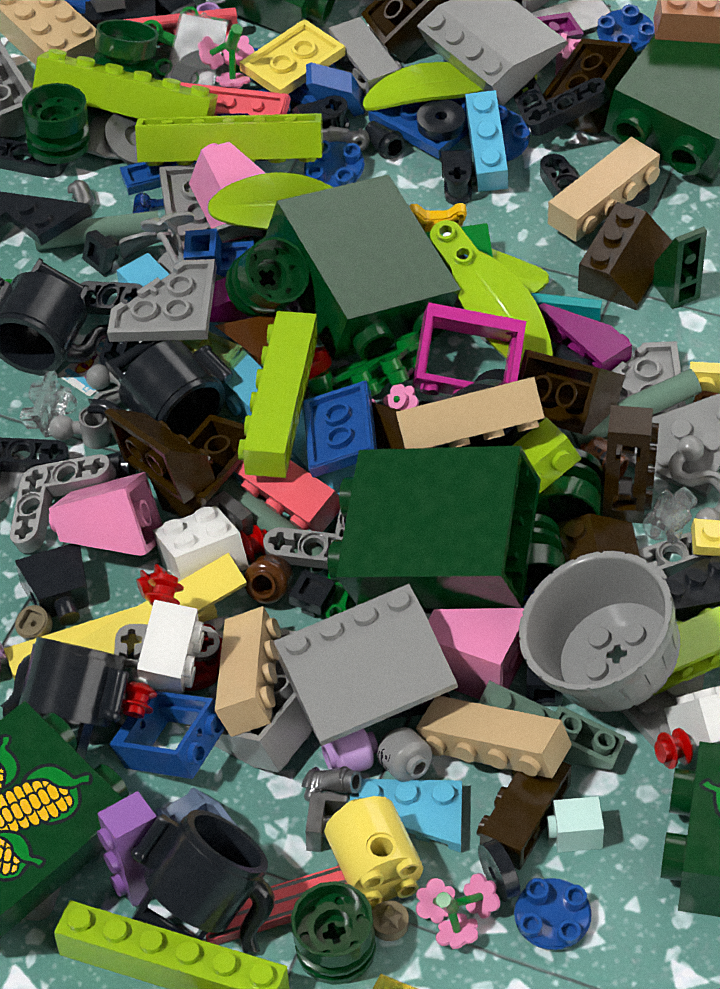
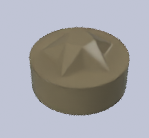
(33, 622)
(390, 920)

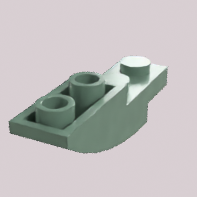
(591, 742)

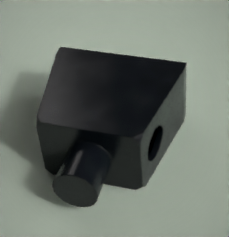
(56, 582)

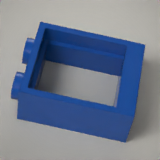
(135, 743)

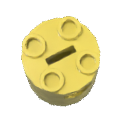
(374, 849)

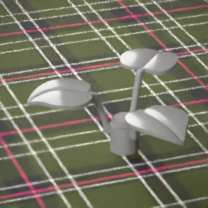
(169, 221)

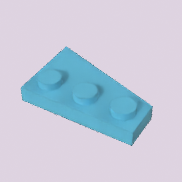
(425, 806)

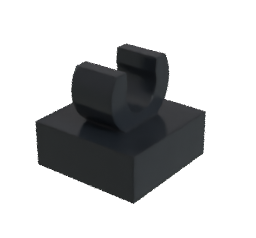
(100, 251)
(312, 593)

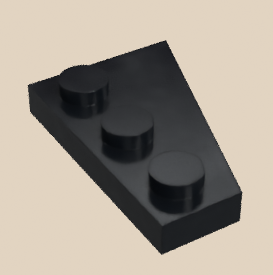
(696, 587)

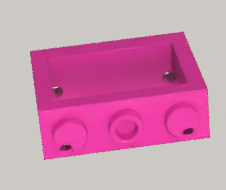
(469, 323)

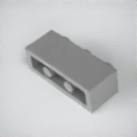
(365, 55)

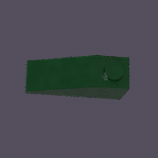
(680, 268)

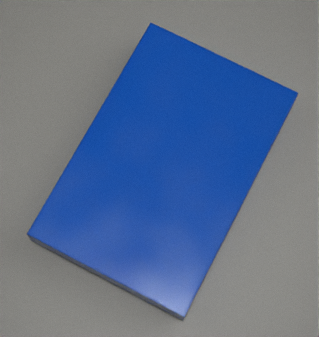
(338, 428)

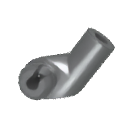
(81, 192)

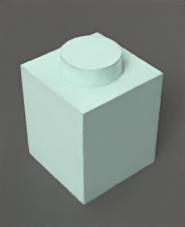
(576, 824)

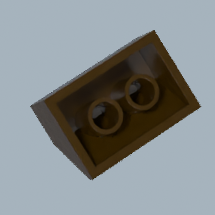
(397, 23)
(588, 61)
(623, 257)
(571, 392)
(221, 441)
(161, 454)
(596, 534)

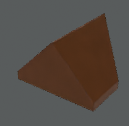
(250, 333)

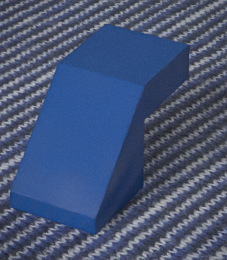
(328, 81)
(208, 245)

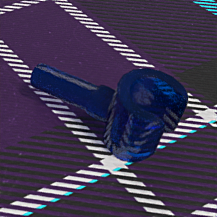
(143, 203)

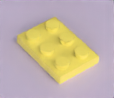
(283, 61)

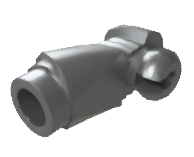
(340, 134)
(332, 780)

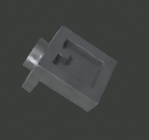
(234, 511)
(321, 809)

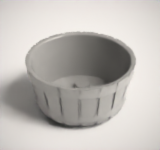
(588, 612)

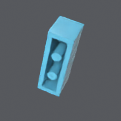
(486, 141)

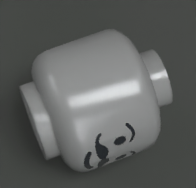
(404, 754)

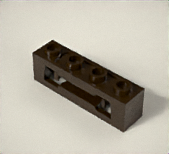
(629, 429)

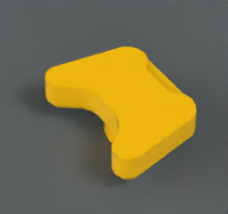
(429, 218)

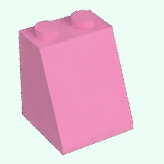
(216, 169)
(109, 516)
(479, 645)

